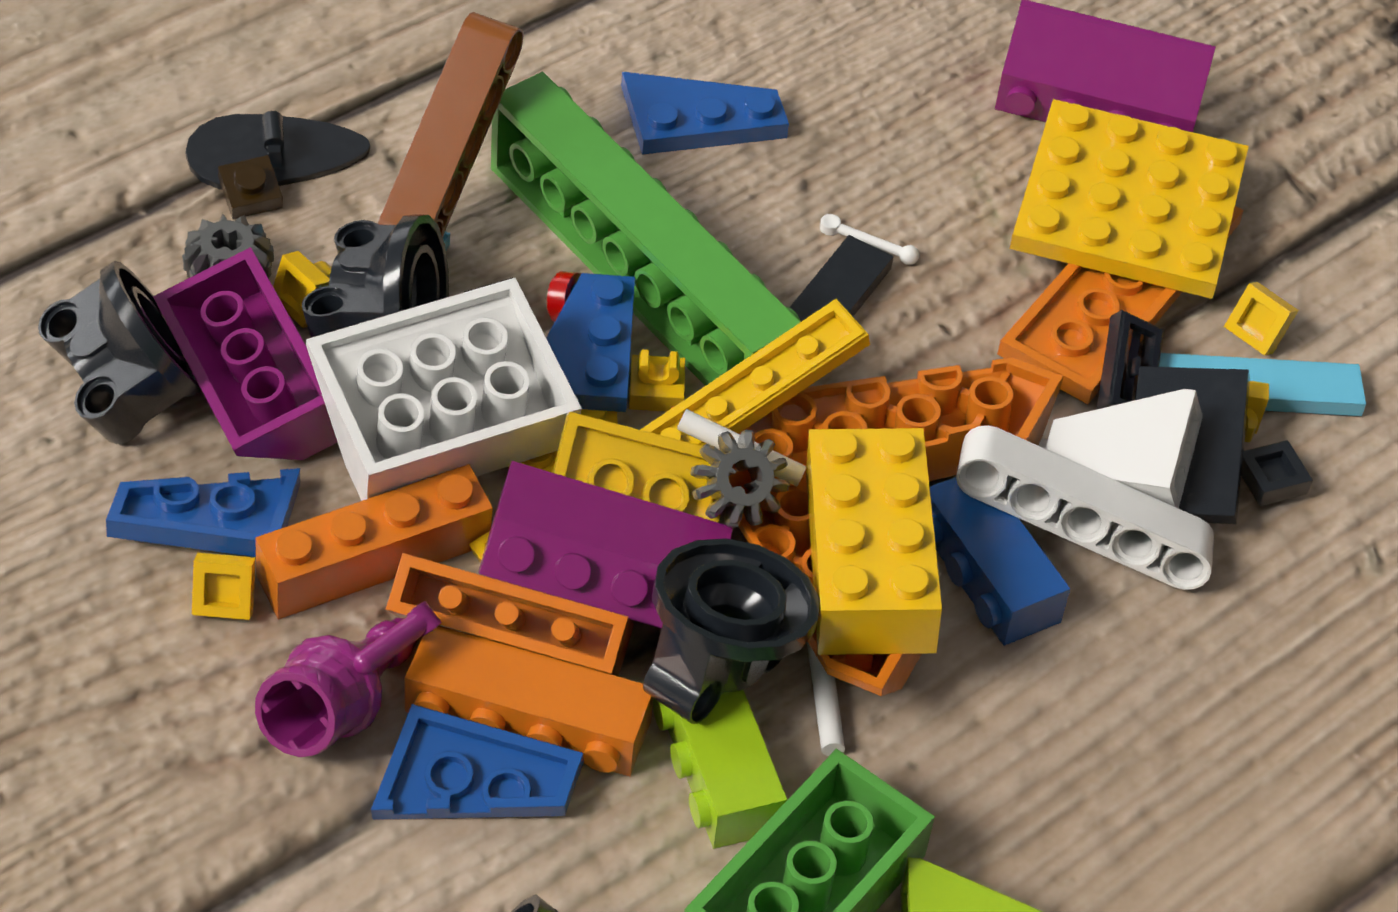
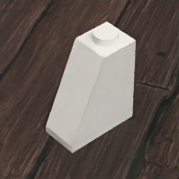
(1135, 442)

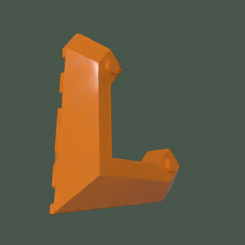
(942, 402)

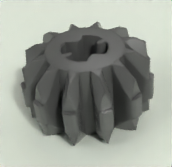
(222, 240)
(735, 498)

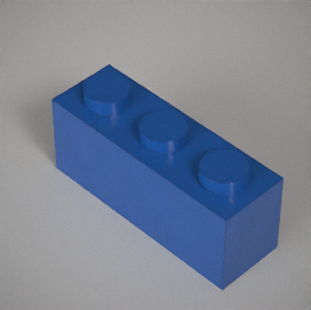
(996, 564)

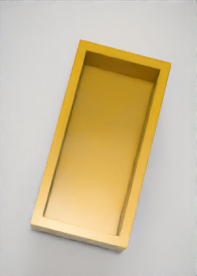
(872, 542)

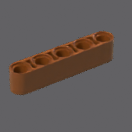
(455, 121)

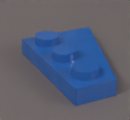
(700, 114)
(595, 340)
(203, 516)
(473, 771)

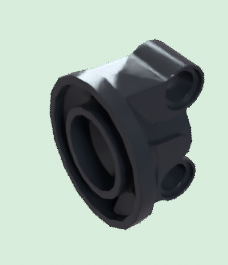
(379, 273)
(120, 352)
(725, 621)

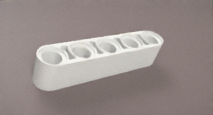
(1086, 507)

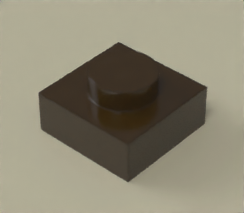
(250, 187)

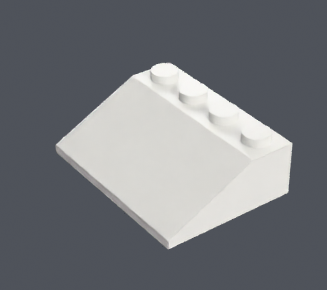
(442, 389)

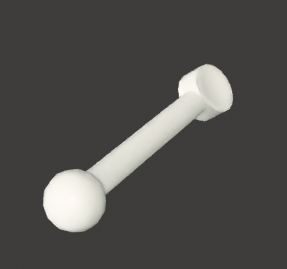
(831, 225)

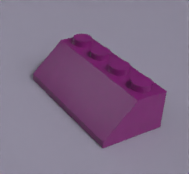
(1101, 68)
(249, 360)
(585, 541)

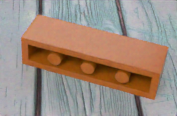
(366, 540)
(512, 614)
(531, 697)

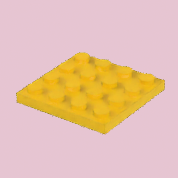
(1130, 198)

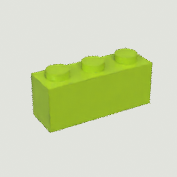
(726, 769)

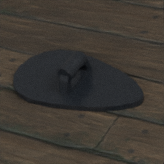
(296, 146)

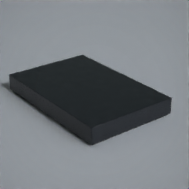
(1217, 459)

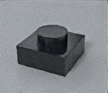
(1275, 473)

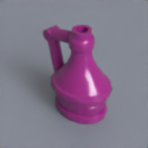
(335, 684)

